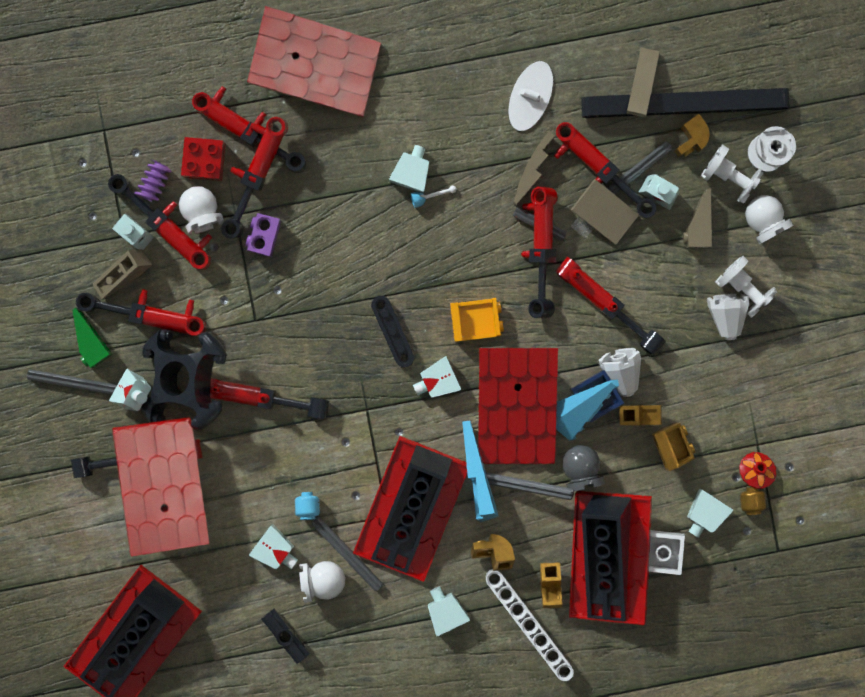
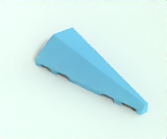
(581, 408)
(483, 498)

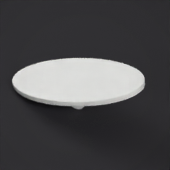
(530, 96)

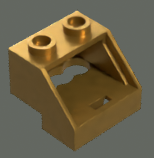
(674, 446)

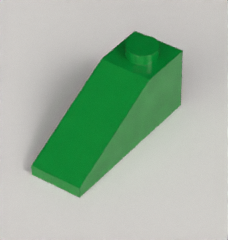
(90, 344)

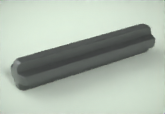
(528, 218)

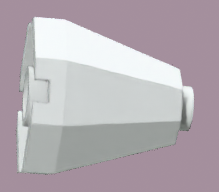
(729, 314)
(625, 368)

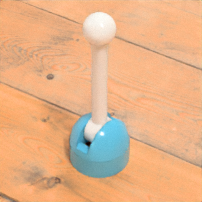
(419, 198)

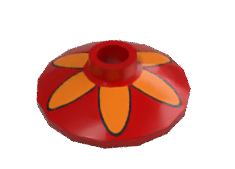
(752, 475)

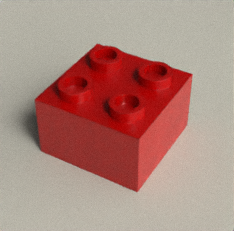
(203, 159)

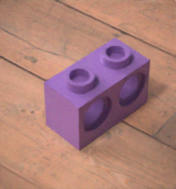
(268, 236)

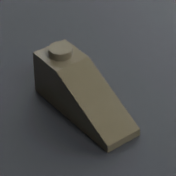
(699, 228)
(122, 272)

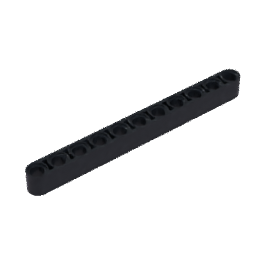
(690, 102)

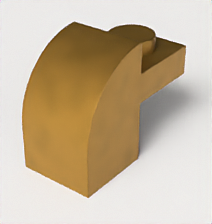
(698, 136)
(641, 415)
(498, 549)
(551, 585)

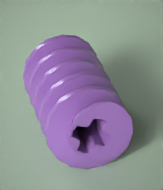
(153, 181)

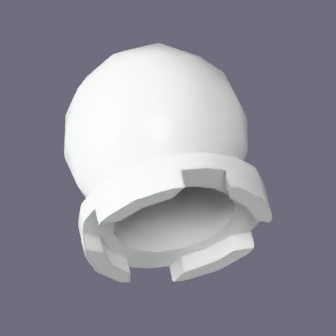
(199, 208)
(766, 217)
(322, 580)

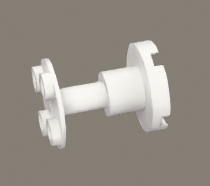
(771, 149)
(726, 170)
(741, 281)

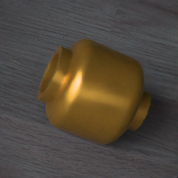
(752, 501)

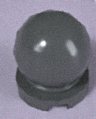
(582, 467)

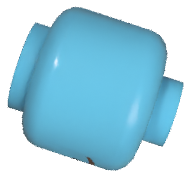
(307, 506)

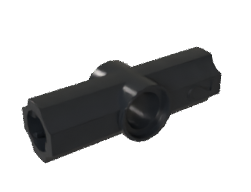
(293, 646)

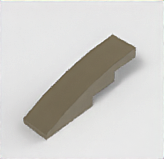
(643, 82)
(530, 174)

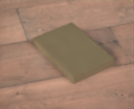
(604, 212)

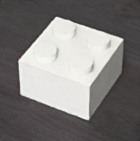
(666, 552)

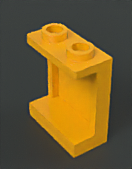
(476, 319)

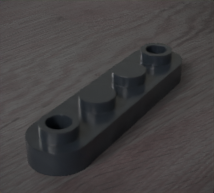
(392, 331)

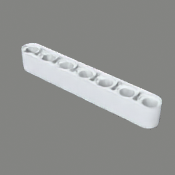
(531, 633)

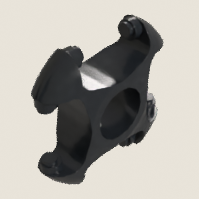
(199, 367)

